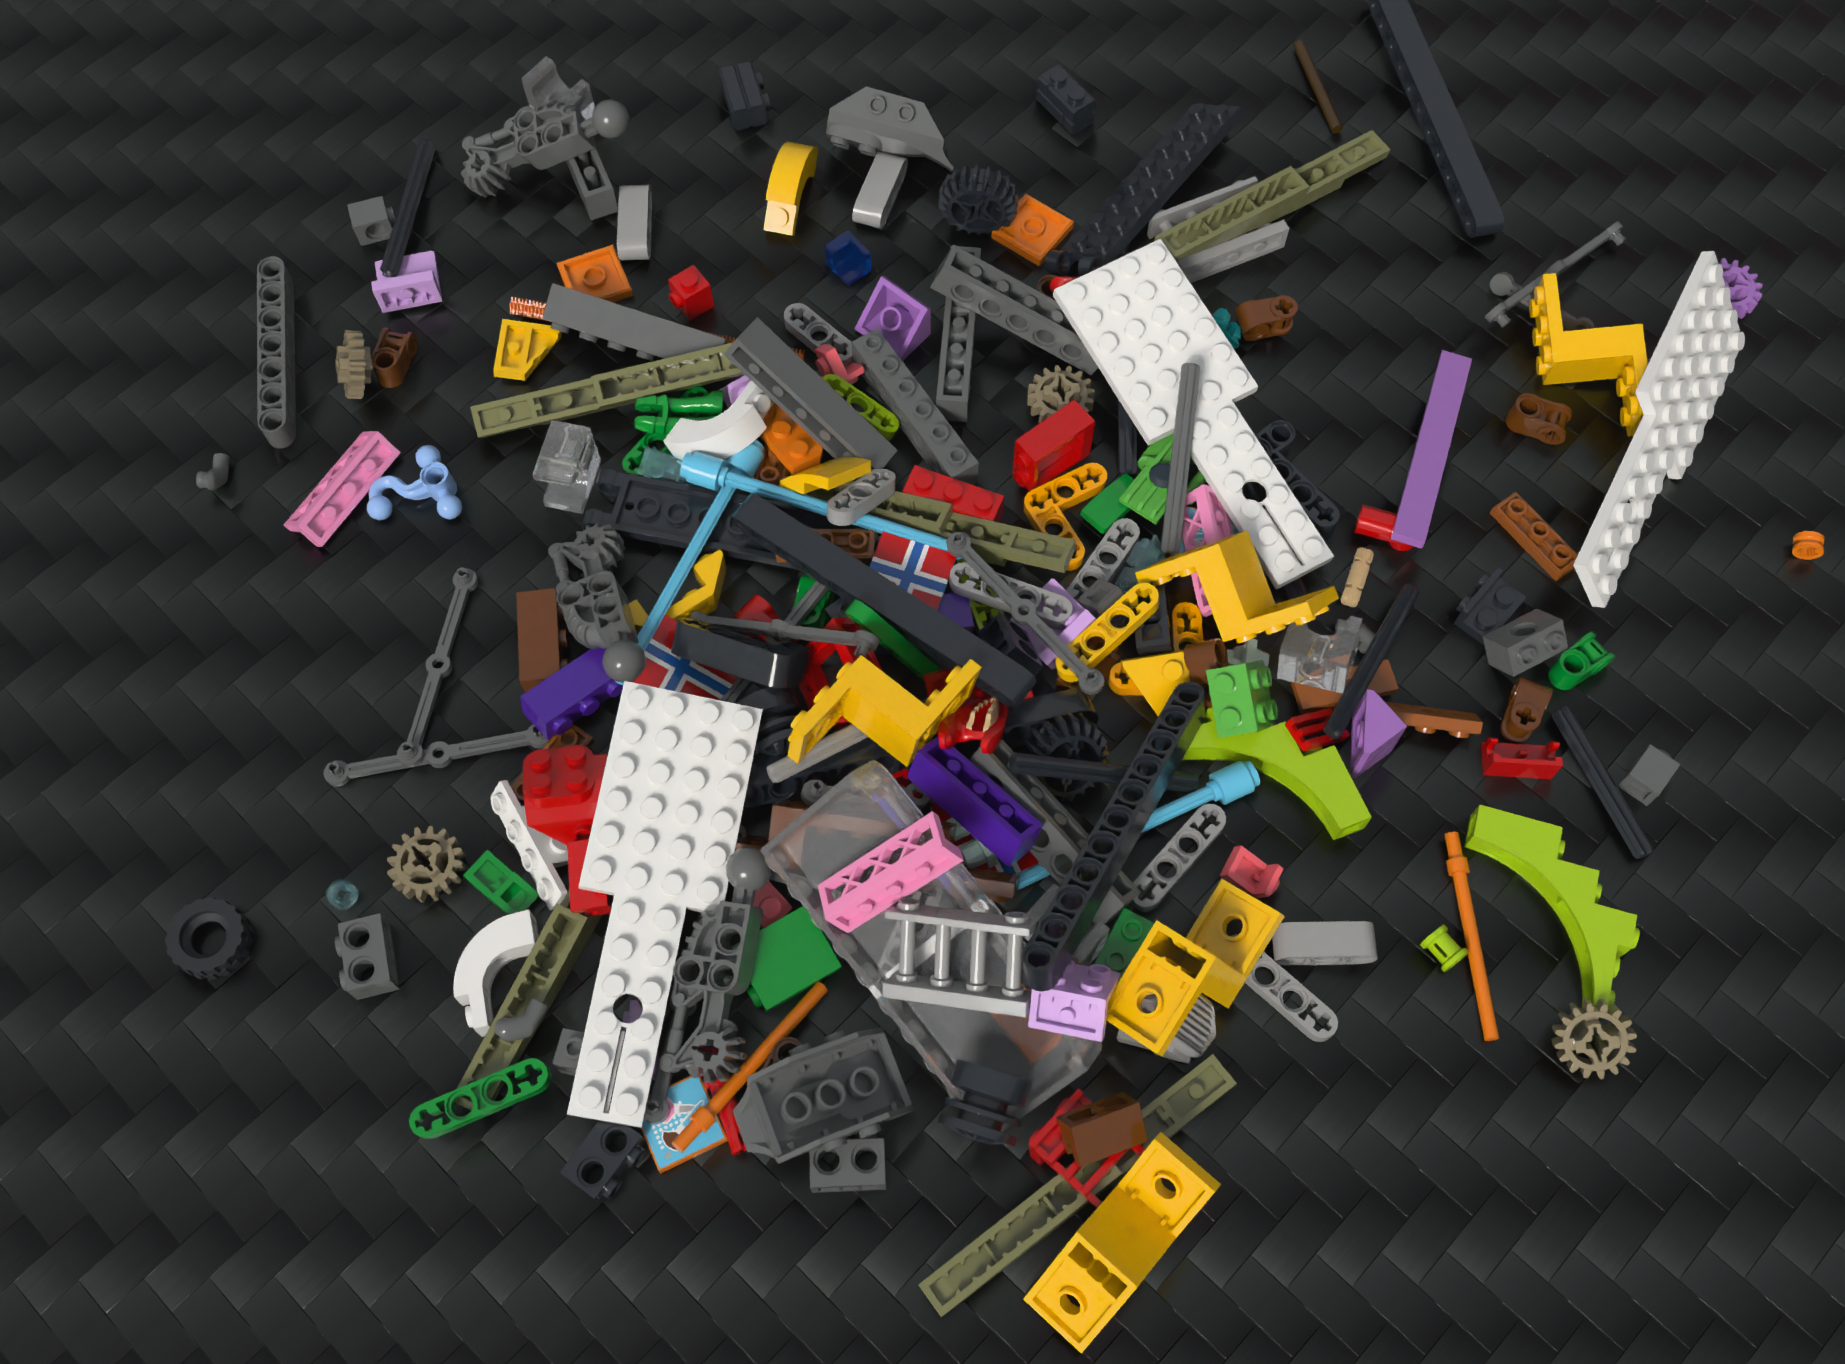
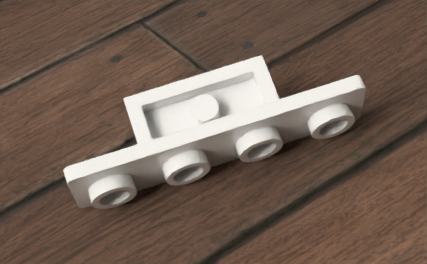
(537, 851)

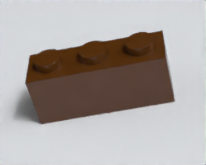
(540, 636)

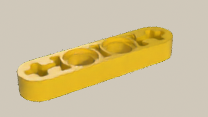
(1112, 636)

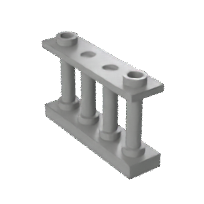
(1227, 254)
(940, 987)

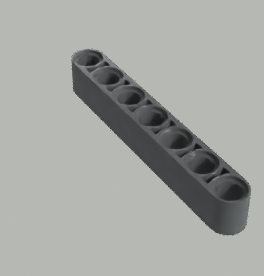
(276, 353)

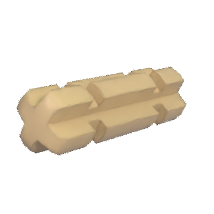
(1357, 577)

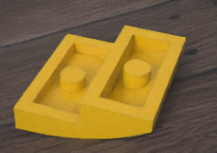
(827, 474)

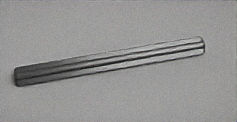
(1180, 458)

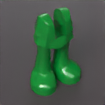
(663, 405)

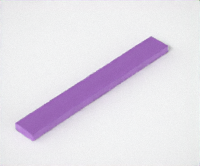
(1431, 450)

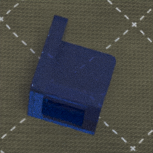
(848, 258)

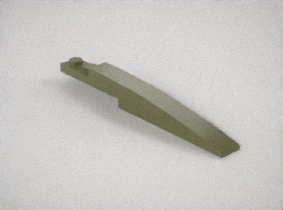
(1273, 197)
(604, 391)
(989, 539)
(539, 979)
(1059, 1200)

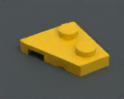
(522, 348)
(1157, 676)

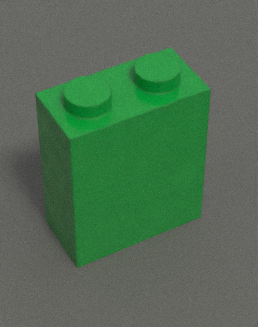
(789, 960)

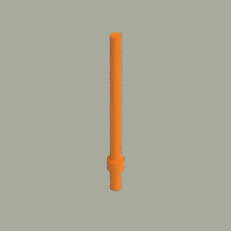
(1459, 868)
(704, 1116)

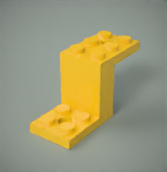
(1588, 352)
(1238, 588)
(880, 710)
(1183, 967)
(1121, 1242)

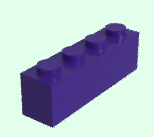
(569, 694)
(975, 801)

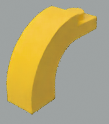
(788, 176)

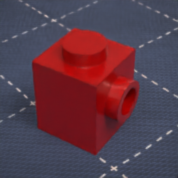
(690, 293)

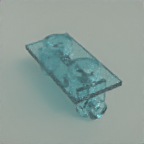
(661, 466)
(1143, 555)

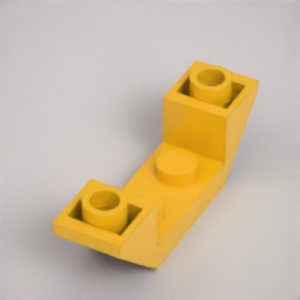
(710, 575)

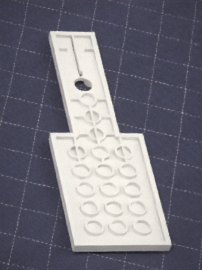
(1139, 329)
(1676, 404)
(660, 848)

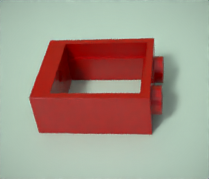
(1053, 446)
(820, 651)

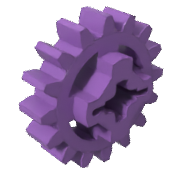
(1742, 287)

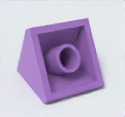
(898, 316)
(1372, 733)

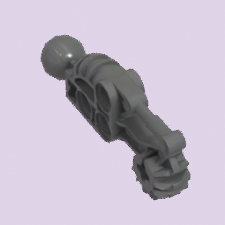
(542, 139)
(596, 605)
(712, 951)

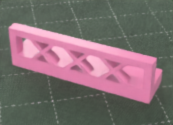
(343, 487)
(1215, 525)
(888, 882)

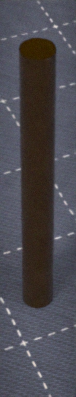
(1318, 87)

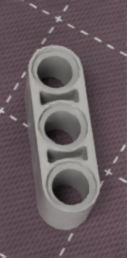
(880, 190)
(634, 222)
(1324, 943)

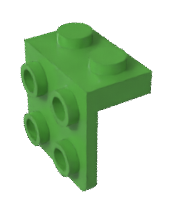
(1242, 698)

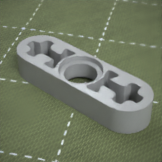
(815, 323)
(861, 497)

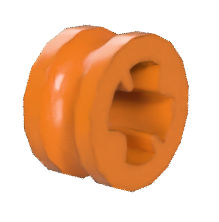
(1808, 545)

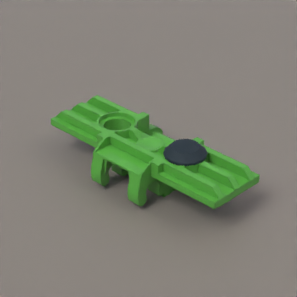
(1149, 488)

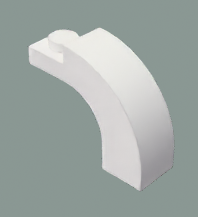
(725, 433)
(482, 960)

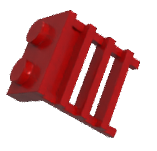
(1047, 1146)

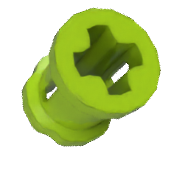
(1444, 948)

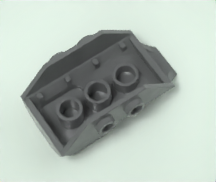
(886, 124)
(822, 1096)

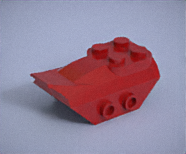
(562, 791)

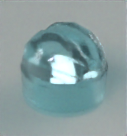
(336, 900)

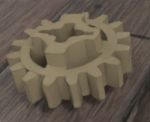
(353, 364)
(1049, 391)
(412, 874)
(1609, 1045)

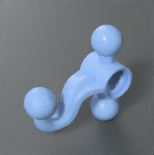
(444, 492)

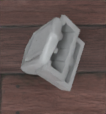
(1193, 1036)

